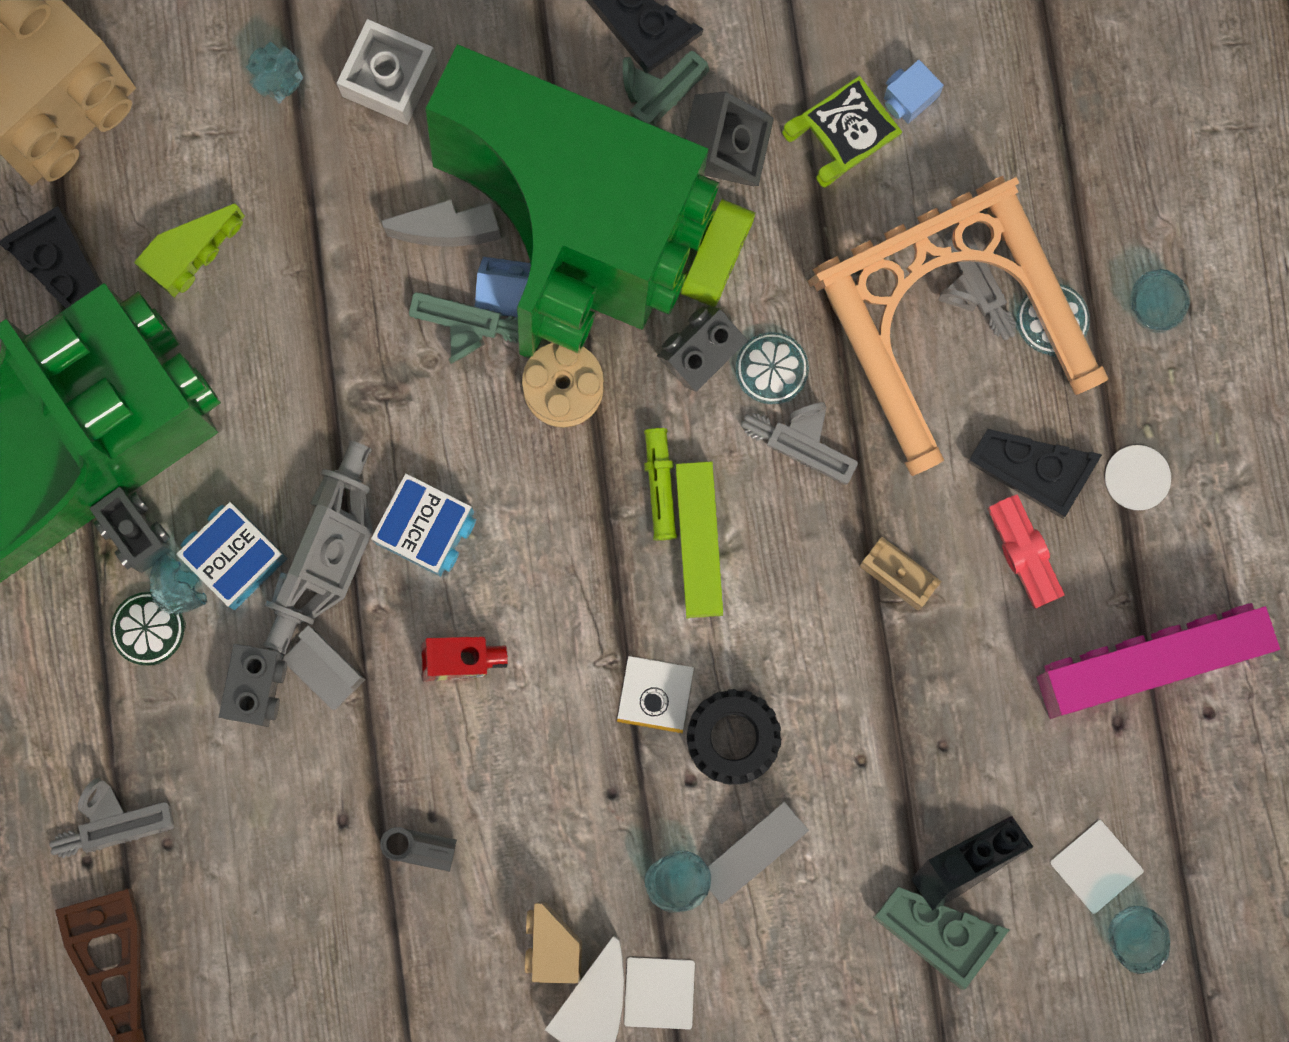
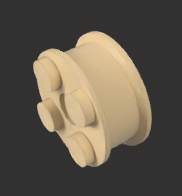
(556, 405)

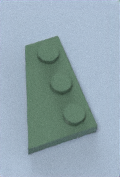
(944, 937)

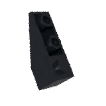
(970, 862)

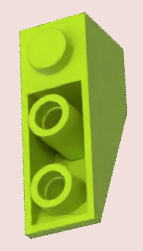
(181, 251)

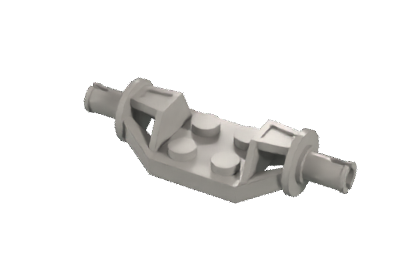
(327, 551)

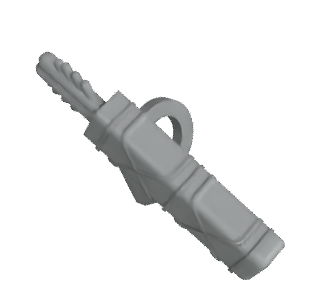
(978, 288)
(802, 441)
(109, 822)

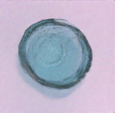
(1159, 301)
(172, 588)
(678, 882)
(1139, 939)

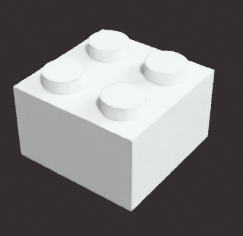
(387, 71)

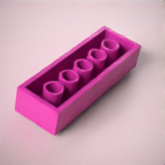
(1163, 660)

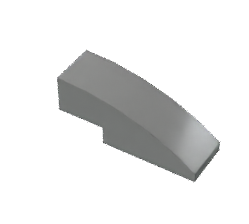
(443, 226)
(755, 851)

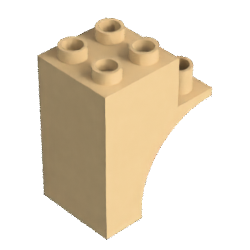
(53, 87)

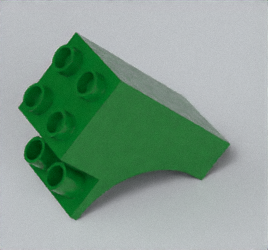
(588, 189)
(89, 412)

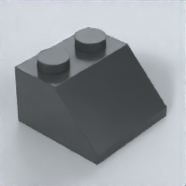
(733, 134)

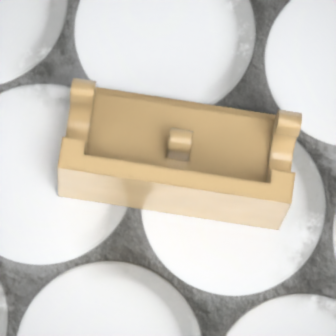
(900, 573)

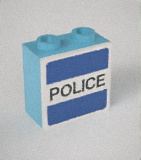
(424, 525)
(231, 555)

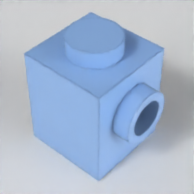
(911, 91)

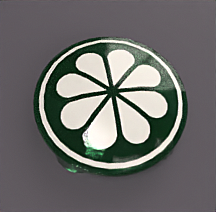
(145, 632)

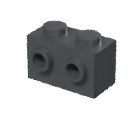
(701, 347)
(125, 522)
(246, 685)

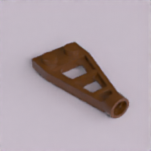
(94, 919)

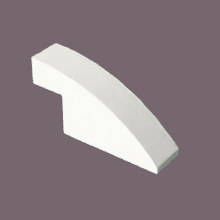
(596, 1003)

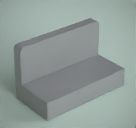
(323, 668)

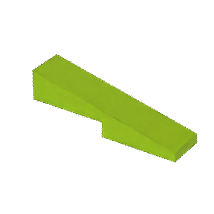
(699, 539)

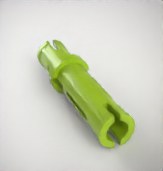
(660, 484)

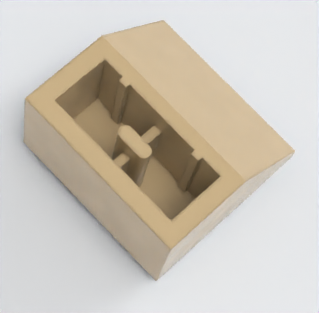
(555, 949)

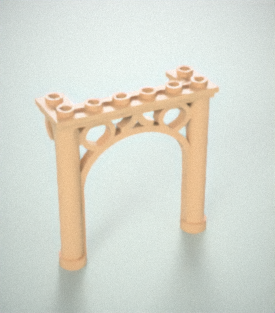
(1031, 269)

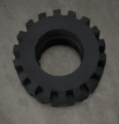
(765, 726)

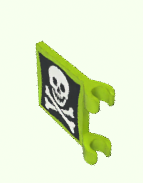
(849, 127)

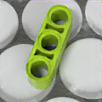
(718, 253)

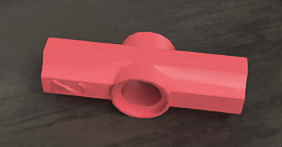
(1025, 551)

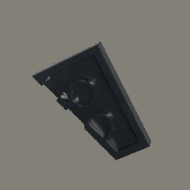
(646, 29)
(54, 256)
(1035, 469)

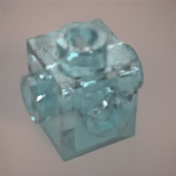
(273, 81)

